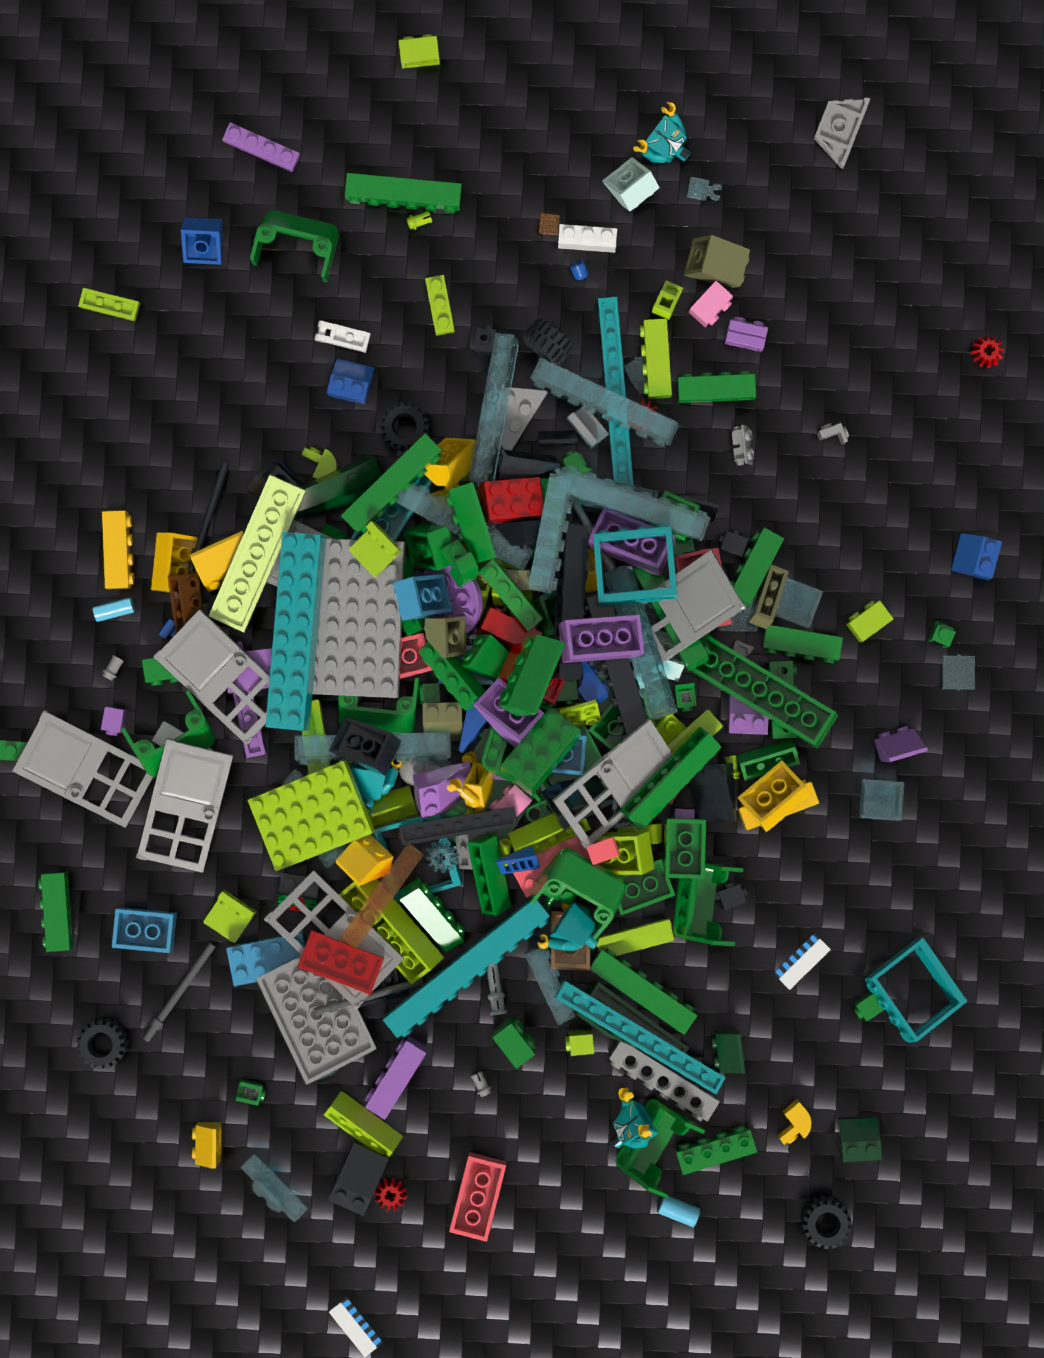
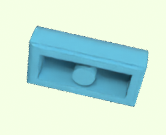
(114, 609)
(679, 1211)

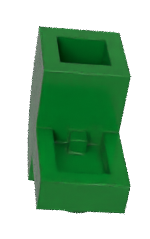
(463, 564)

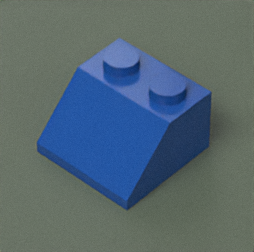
(202, 240)
(350, 381)
(976, 556)

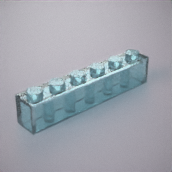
(551, 532)

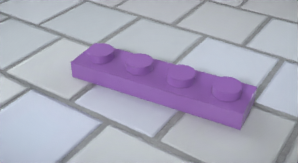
(261, 147)

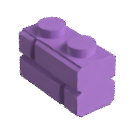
(746, 334)

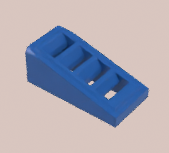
(522, 859)

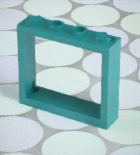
(635, 596)
(456, 878)
(939, 974)

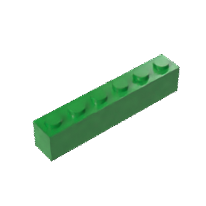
(403, 192)
(392, 483)
(694, 654)
(670, 778)
(643, 991)

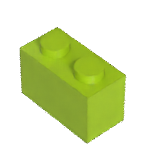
(419, 51)
(869, 621)
(580, 1042)

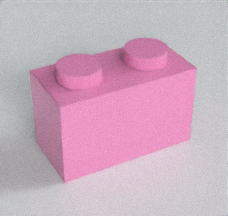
(710, 304)

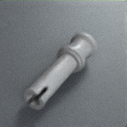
(499, 995)

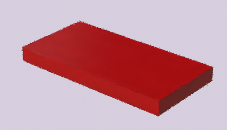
(340, 962)

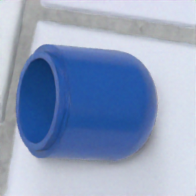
(579, 270)

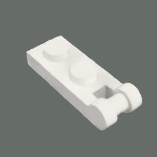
(343, 336)

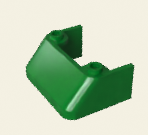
(323, 234)
(389, 720)
(199, 735)
(498, 750)
(587, 880)
(696, 906)
(641, 1162)

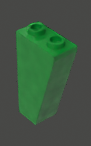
(485, 657)

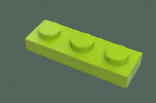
(109, 304)
(439, 305)

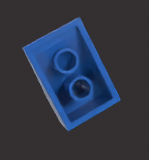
(472, 729)

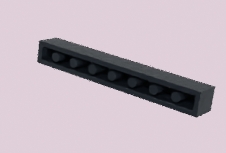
(571, 592)
(619, 678)

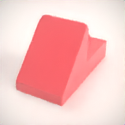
(601, 850)

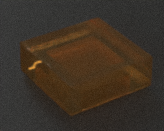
(549, 224)

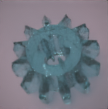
(445, 849)

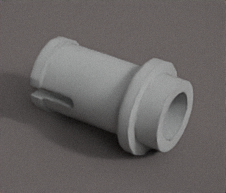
(112, 668)
(482, 1086)

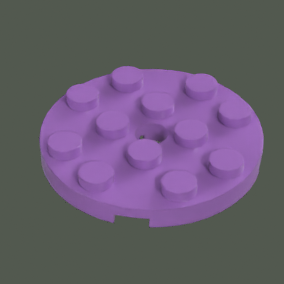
(465, 600)

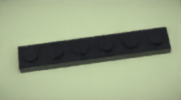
(458, 825)

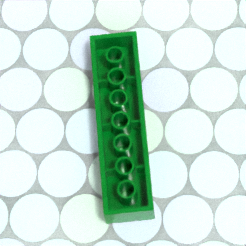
(765, 693)

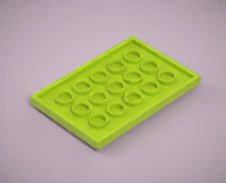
(311, 815)

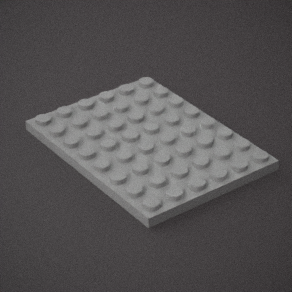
(358, 626)

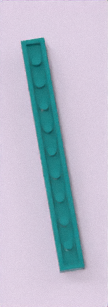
(615, 382)
(639, 1037)

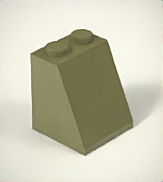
(717, 260)
(443, 718)

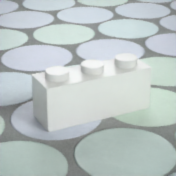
(587, 238)

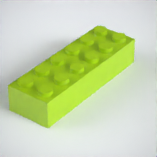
(398, 932)

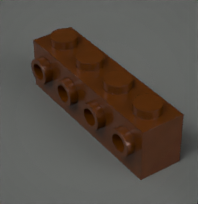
(185, 597)

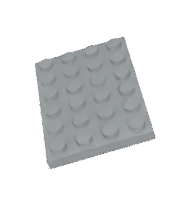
(315, 1041)

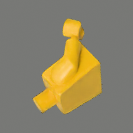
(477, 785)

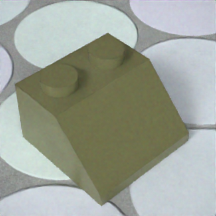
(447, 635)

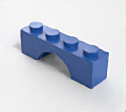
(591, 686)

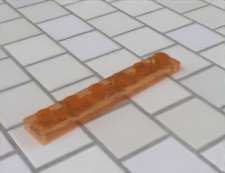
(381, 896)

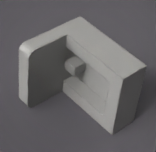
(829, 430)

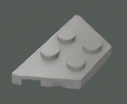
(840, 127)
(520, 411)

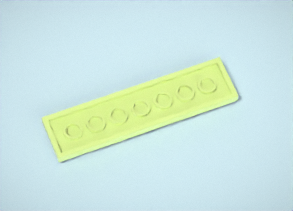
(257, 553)

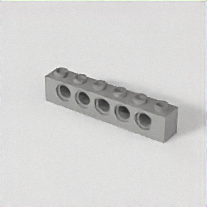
(702, 1111)

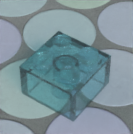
(798, 603)
(881, 799)

